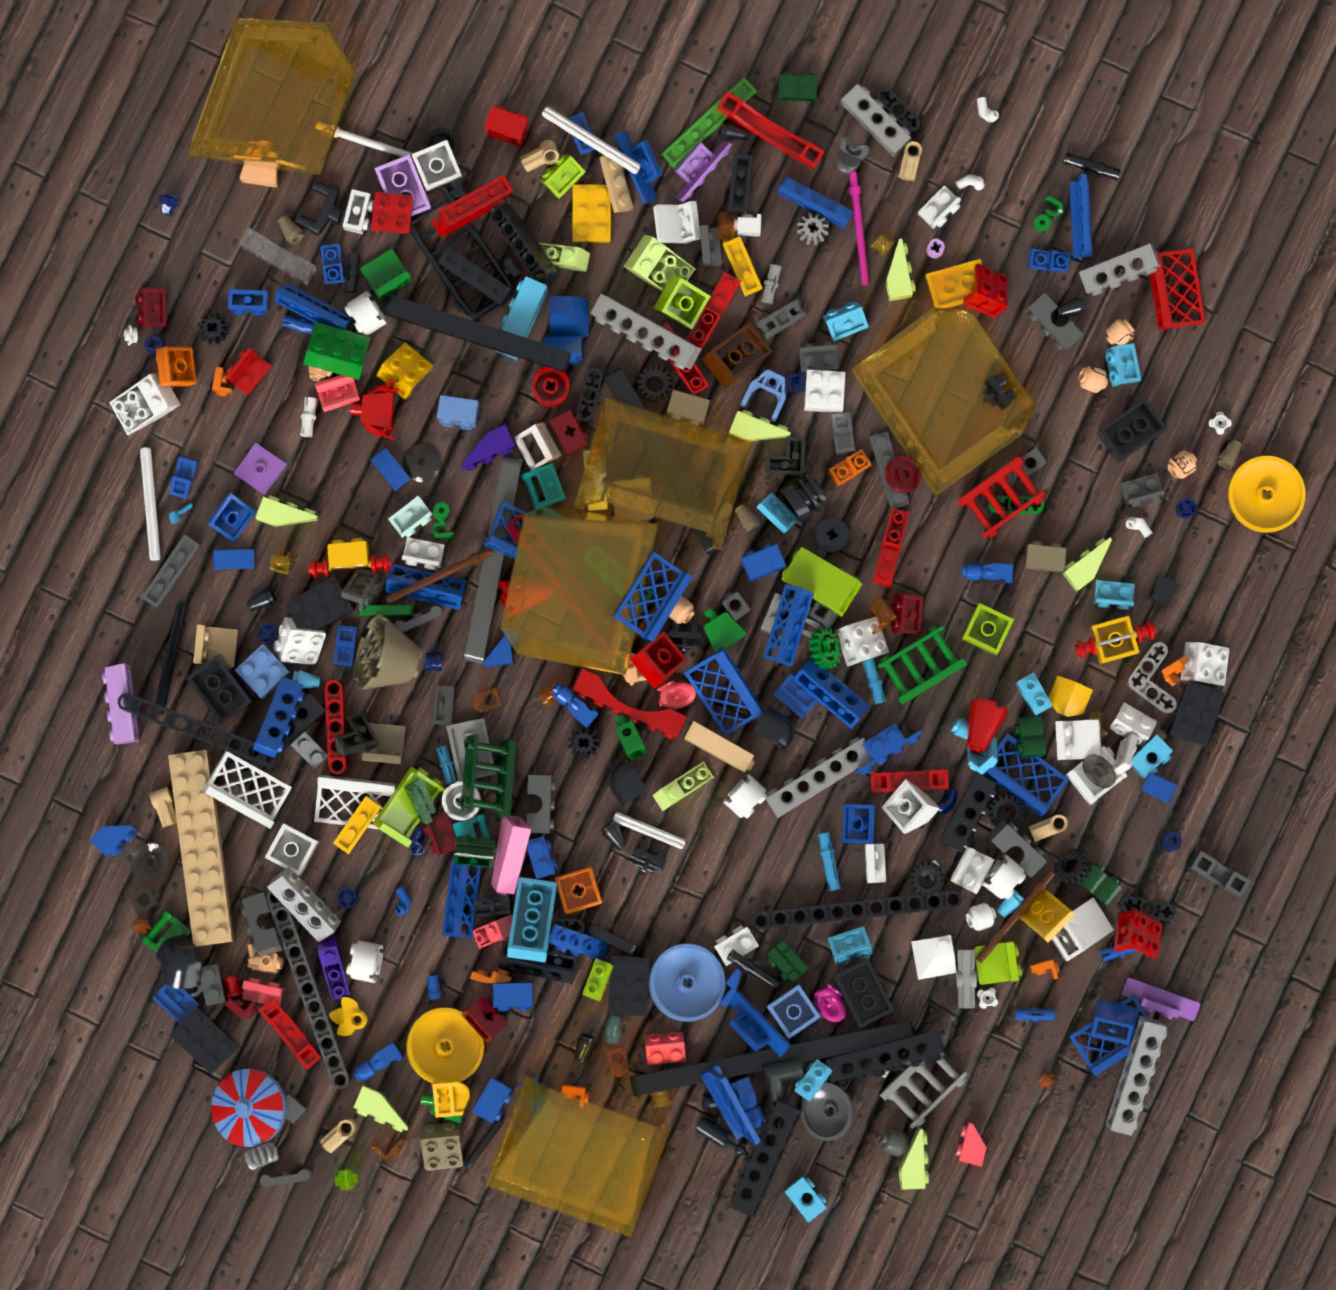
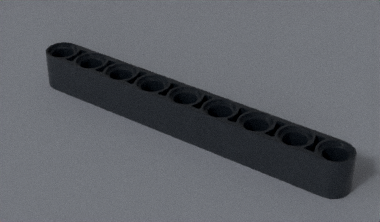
(191, 724)

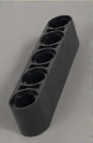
(530, 252)

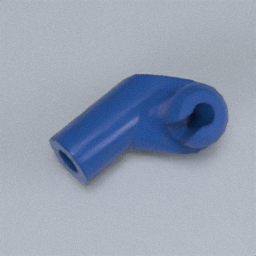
(404, 902)

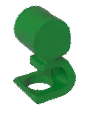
(1043, 222)
(441, 513)

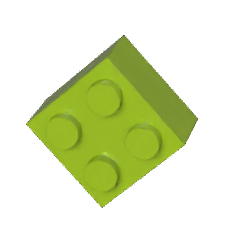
(682, 302)
(987, 629)

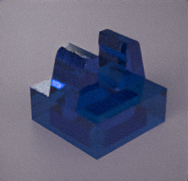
(169, 202)
(795, 381)

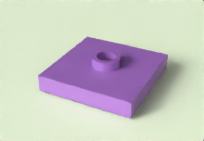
(260, 469)

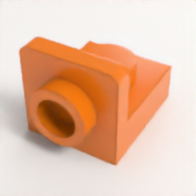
(219, 380)
(1171, 672)
(1041, 968)
(573, 1091)

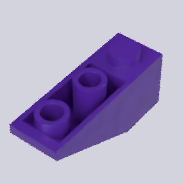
(493, 444)
(333, 967)

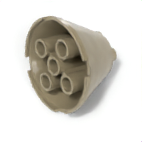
(385, 656)

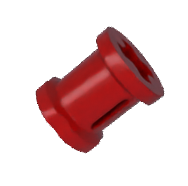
(232, 986)

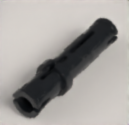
(1100, 169)
(735, 958)

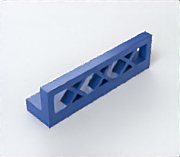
(815, 202)
(311, 309)
(435, 594)
(791, 626)
(458, 898)

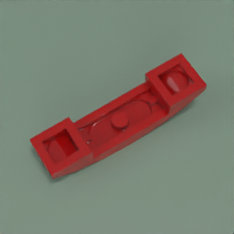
(922, 779)
(290, 1033)

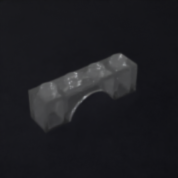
(277, 256)

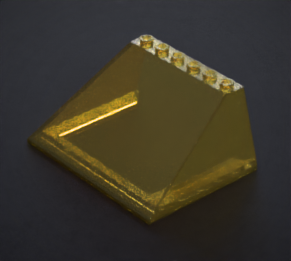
(275, 97)
(932, 394)
(664, 469)
(569, 584)
(577, 1158)

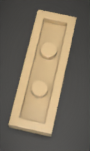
(616, 185)

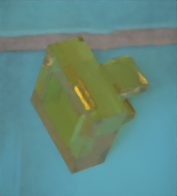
(280, 563)

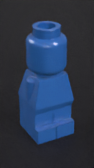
(990, 572)
(574, 705)
(381, 1060)
(748, 1100)

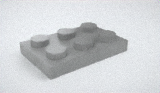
(457, 736)

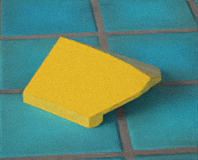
(1069, 697)
(450, 1098)

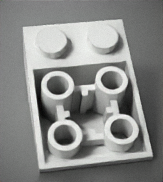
(144, 403)
(1082, 930)

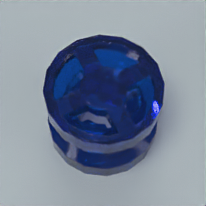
(157, 343)
(1188, 507)
(265, 631)
(433, 661)
(1165, 841)
(347, 898)

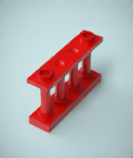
(471, 206)
(985, 489)

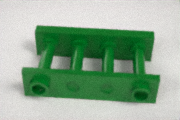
(921, 683)

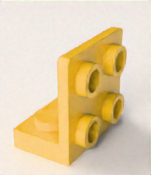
(406, 367)

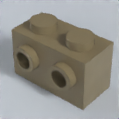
(688, 407)
(1045, 557)

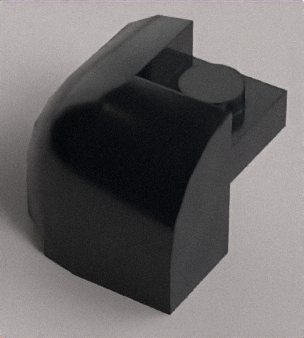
(776, 729)
(625, 782)
(179, 962)

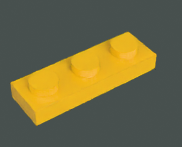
(742, 266)
(357, 824)

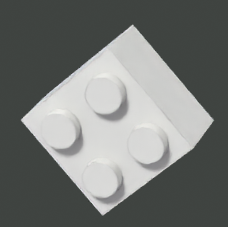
(436, 165)
(824, 391)
(292, 849)

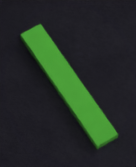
(704, 126)

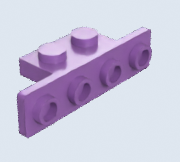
(697, 165)
(1160, 1000)

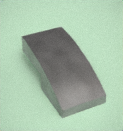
(843, 433)

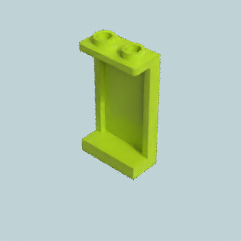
(830, 584)
(398, 815)

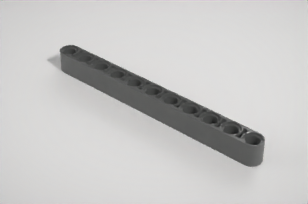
(492, 565)
(308, 998)

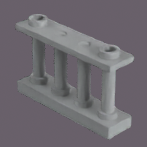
(904, 1079)

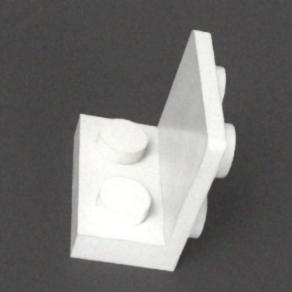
(860, 643)
(1206, 663)
(1078, 739)

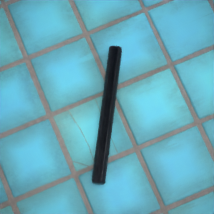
(171, 654)

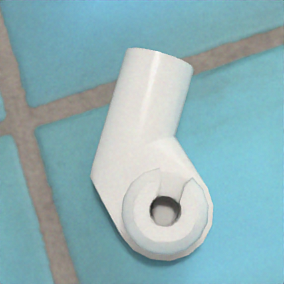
(984, 112)
(973, 180)
(1139, 524)

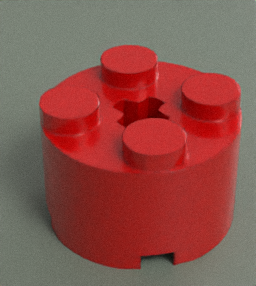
(547, 397)

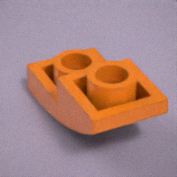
(849, 468)
(497, 977)

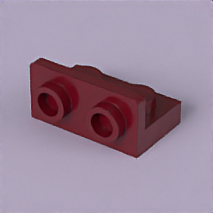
(151, 308)
(908, 613)
(441, 834)
(238, 1008)

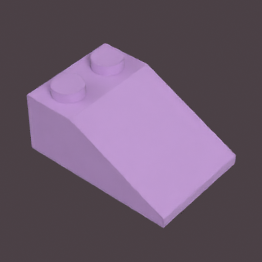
(403, 178)

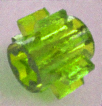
(346, 1179)

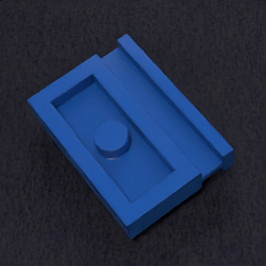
(795, 697)
(176, 1002)

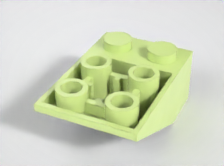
(657, 263)
(912, 1169)

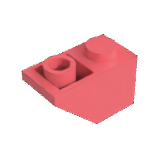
(493, 931)
(972, 1147)

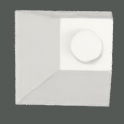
(910, 807)
(934, 956)

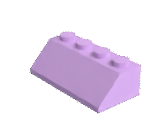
(124, 724)

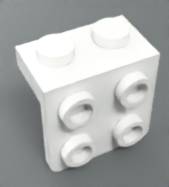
(677, 223)
(297, 644)

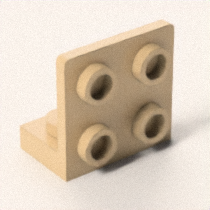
(212, 641)

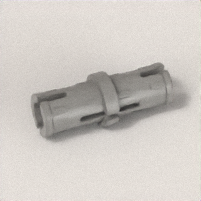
(771, 284)

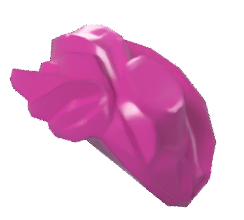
(830, 1004)

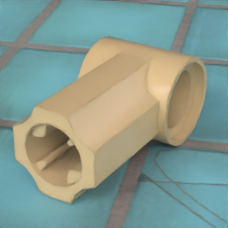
(540, 156)
(910, 163)
(162, 802)
(1046, 828)
(338, 1135)

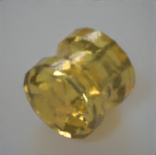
(882, 245)
(661, 1099)

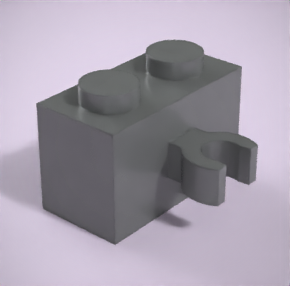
(212, 985)

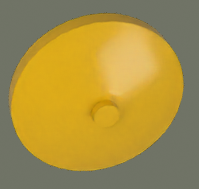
(1266, 494)
(444, 1046)

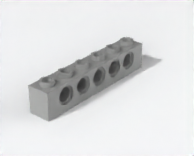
(688, 351)
(780, 807)
(1145, 1028)

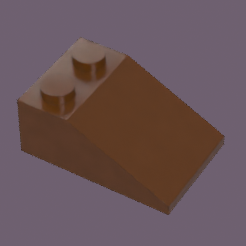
(737, 355)

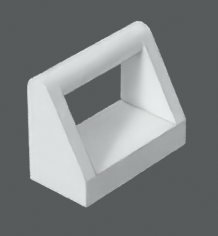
(545, 443)

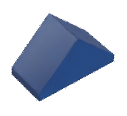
(500, 655)
(1159, 788)

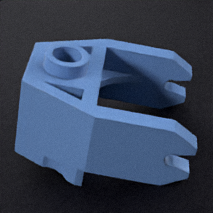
(763, 382)

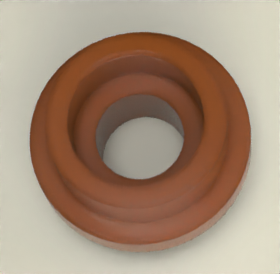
(141, 926)
(1046, 1080)

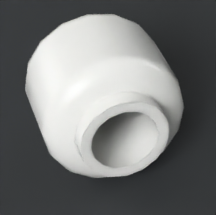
(980, 916)

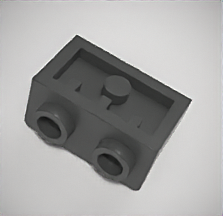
(710, 246)
(819, 357)
(1142, 489)
(362, 588)

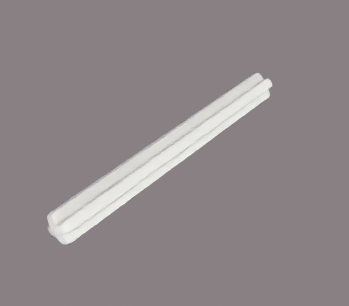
(591, 140)
(150, 504)

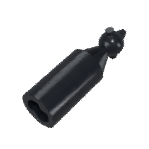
(719, 1136)

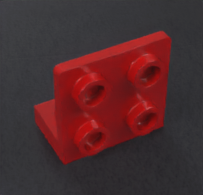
(392, 213)
(989, 293)
(247, 371)
(1138, 932)

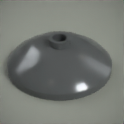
(818, 1114)

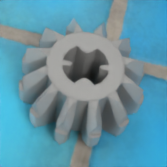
(806, 231)
(261, 1155)

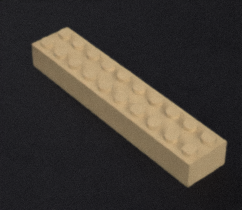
(201, 849)

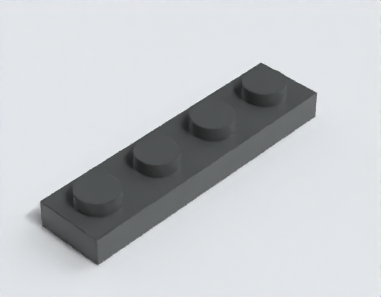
(883, 454)
(171, 571)

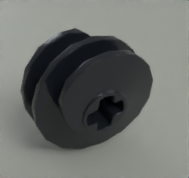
(822, 539)

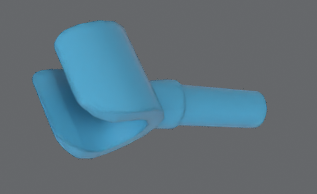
(174, 516)

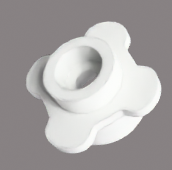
(130, 335)
(1225, 423)
(992, 998)

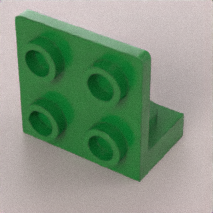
(386, 274)

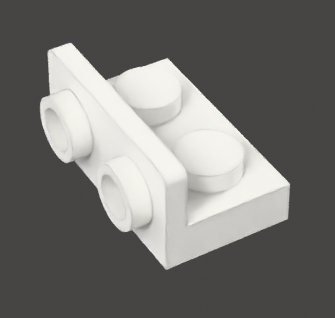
(939, 206)
(423, 553)
(875, 863)
(972, 870)
(741, 941)

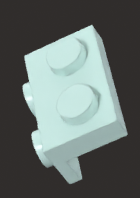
(410, 517)

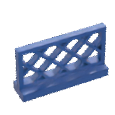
(1080, 218)
(500, 543)
(663, 608)
(738, 682)
(1018, 791)
(1112, 1056)
(728, 1104)

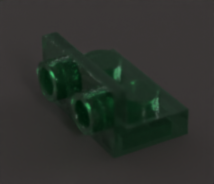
(420, 801)

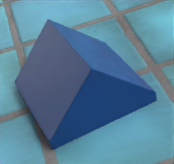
(231, 517)
(858, 823)

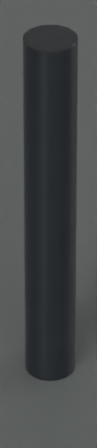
(483, 1144)

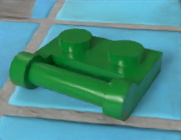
(176, 929)

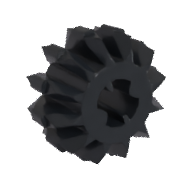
(213, 335)
(584, 736)

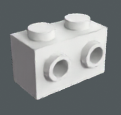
(357, 212)

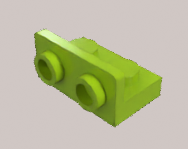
(562, 175)
(597, 979)

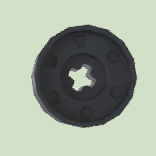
(804, 497)

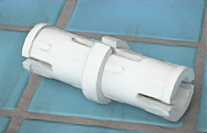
(308, 417)

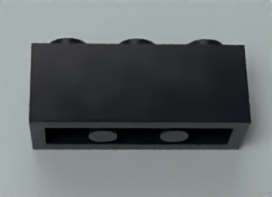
(740, 184)

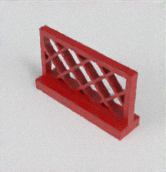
(1160, 294)

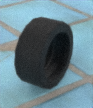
(443, 132)

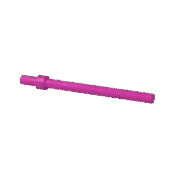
(855, 191)

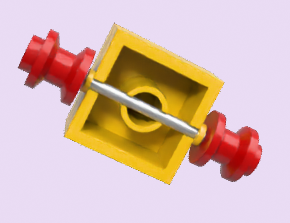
(349, 556)
(1114, 639)

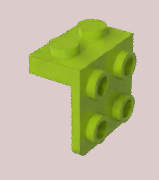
(999, 964)

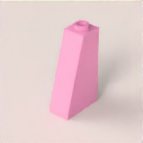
(510, 854)

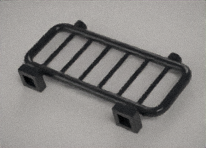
(504, 273)

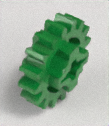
(825, 648)

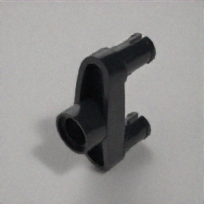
(329, 211)

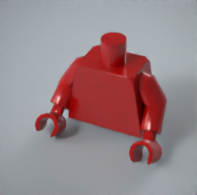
(377, 409)

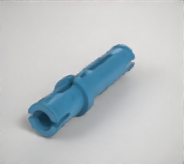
(874, 681)
(829, 862)

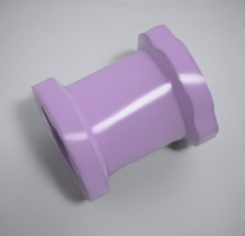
(932, 253)

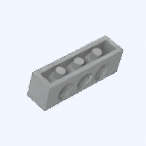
(877, 130)
(1090, 275)
(304, 904)

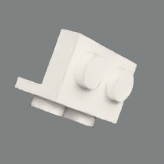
(1134, 722)

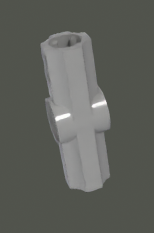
(966, 978)

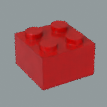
(506, 125)
(658, 660)

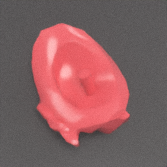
(676, 695)

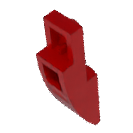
(714, 309)
(691, 377)
(890, 547)

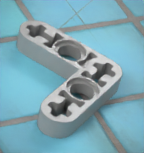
(1146, 683)

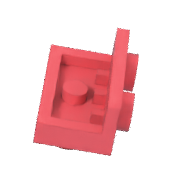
(337, 392)
(260, 992)
(665, 1048)

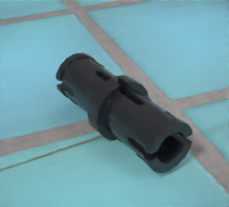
(352, 273)

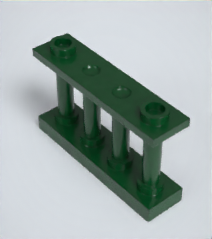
(505, 773)

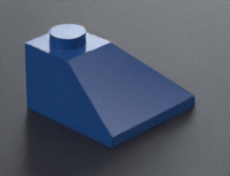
(569, 316)

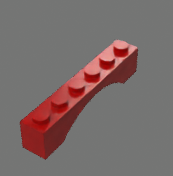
(753, 121)
(667, 720)

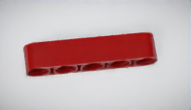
(330, 719)

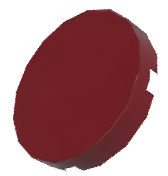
(902, 474)

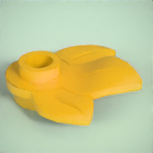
(345, 1017)

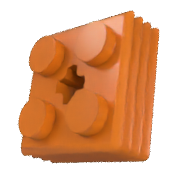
(175, 366)
(584, 878)

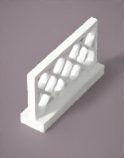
(351, 785)
(242, 805)

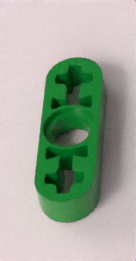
(1030, 511)
(387, 610)

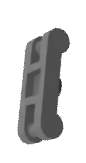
(782, 319)
(419, 619)
(285, 1177)

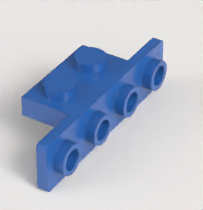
(649, 167)
(884, 744)
(577, 943)
(754, 1026)

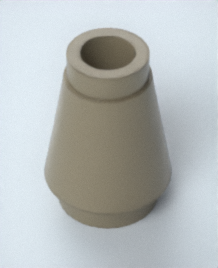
(290, 230)
(1230, 455)
(748, 519)

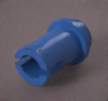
(434, 987)

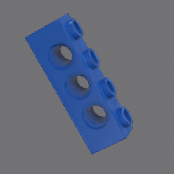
(288, 690)
(831, 693)

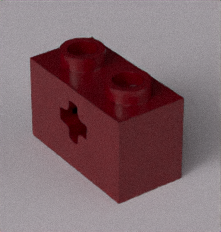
(561, 424)
(475, 1017)

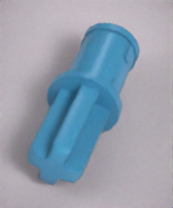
(446, 764)

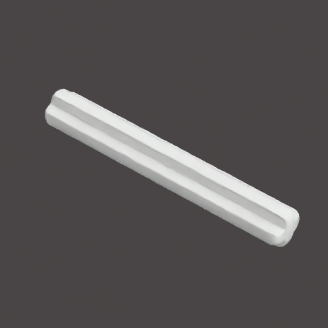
(649, 830)

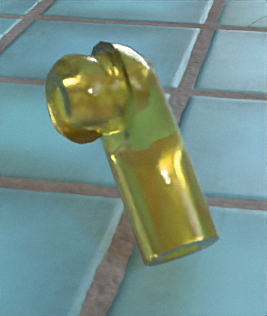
(1096, 715)

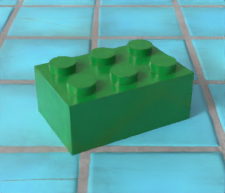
(336, 350)

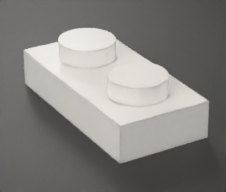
(1125, 754)

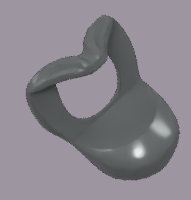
(846, 161)

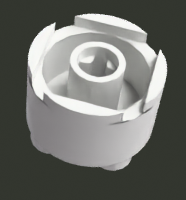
(366, 313)
(745, 797)
(452, 807)
(1004, 877)
(365, 961)

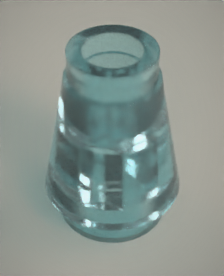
(613, 1030)

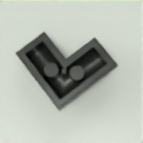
(792, 462)
(359, 739)
(777, 1073)

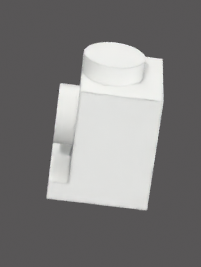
(748, 225)

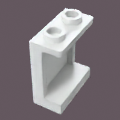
(1086, 788)

